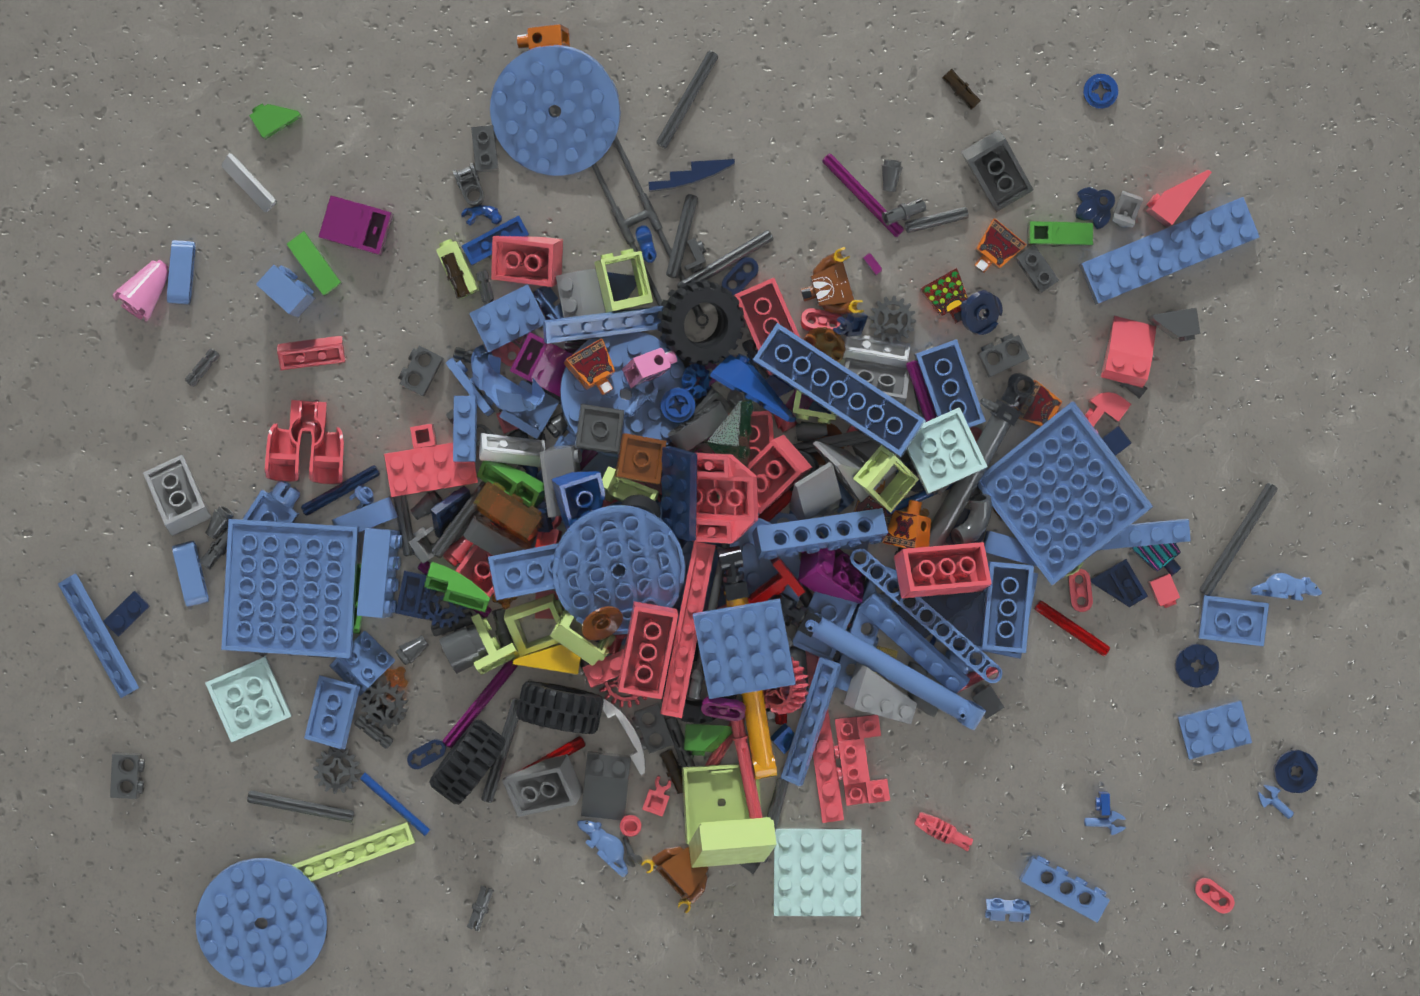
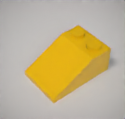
(551, 658)

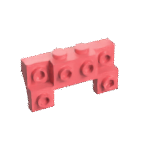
(853, 760)

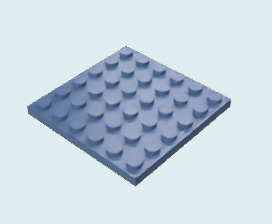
(1063, 493)
(290, 588)

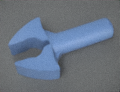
(641, 398)
(1278, 804)
(1106, 822)

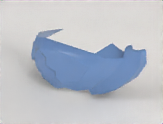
(500, 389)

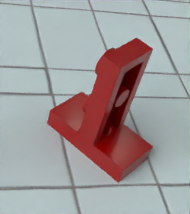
(777, 583)

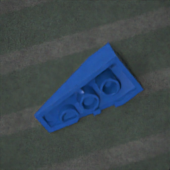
(742, 376)
(578, 494)

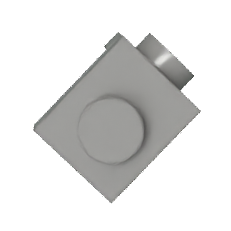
(1127, 209)
(422, 545)

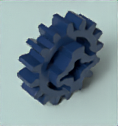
(439, 614)

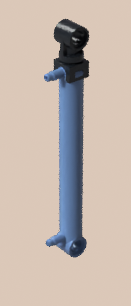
(814, 625)

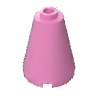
(143, 290)

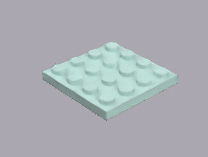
(817, 872)

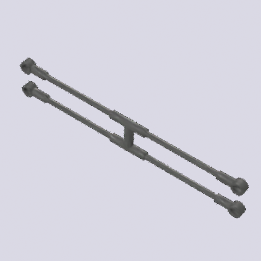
(648, 212)

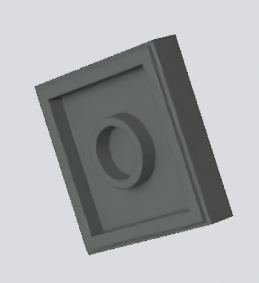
(599, 429)

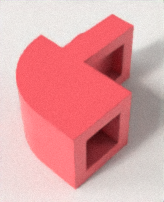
(1108, 403)

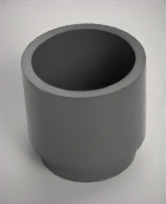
(463, 648)

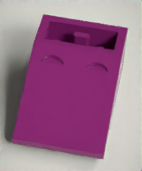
(356, 225)
(541, 362)
(832, 574)

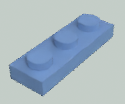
(459, 370)
(465, 429)

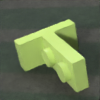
(622, 488)
(495, 657)

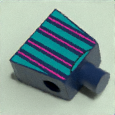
(1159, 556)

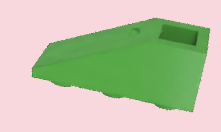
(1060, 233)

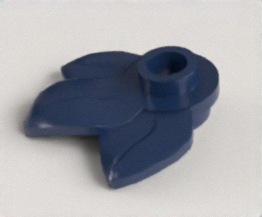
(1092, 208)

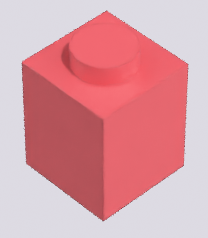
(423, 436)
(1164, 590)

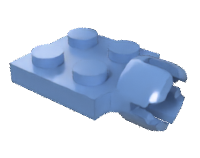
(275, 505)

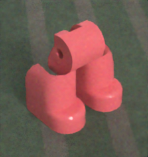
(326, 447)

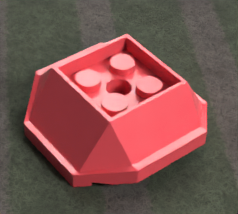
(738, 504)

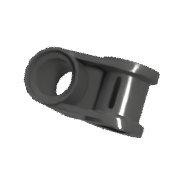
(469, 183)

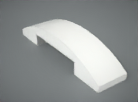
(638, 756)

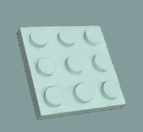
(945, 451)
(248, 699)

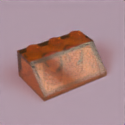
(509, 512)

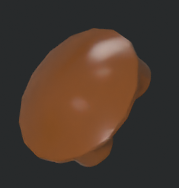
(827, 342)

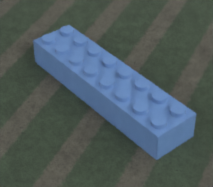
(1169, 250)
(839, 390)

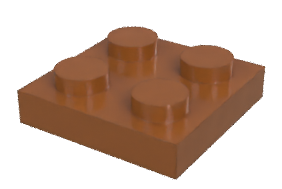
(640, 459)

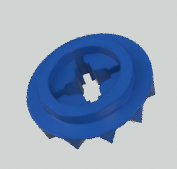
(1107, 83)
(689, 380)
(681, 396)

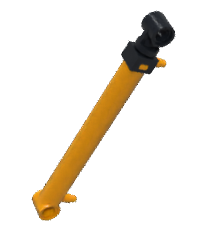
(759, 738)

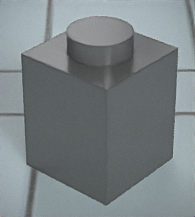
(987, 699)

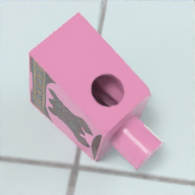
(648, 366)

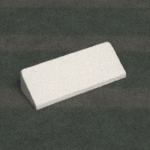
(248, 183)
(877, 351)
(510, 450)

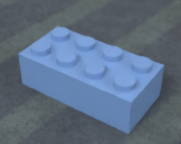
(288, 293)
(949, 382)
(379, 572)
(1007, 607)

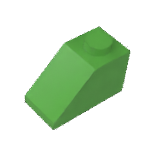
(272, 118)
(705, 737)

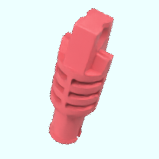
(942, 831)

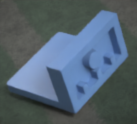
(535, 420)
(366, 665)

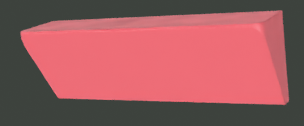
(311, 352)

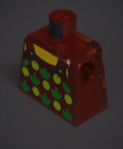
(946, 294)

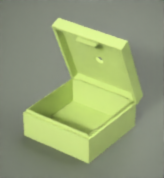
(724, 832)

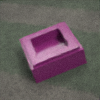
(872, 264)

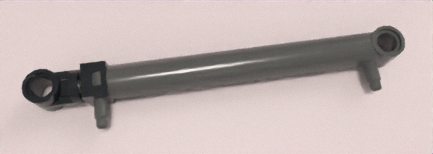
(989, 441)

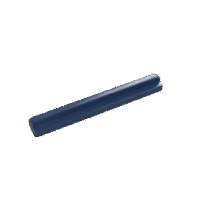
(340, 490)

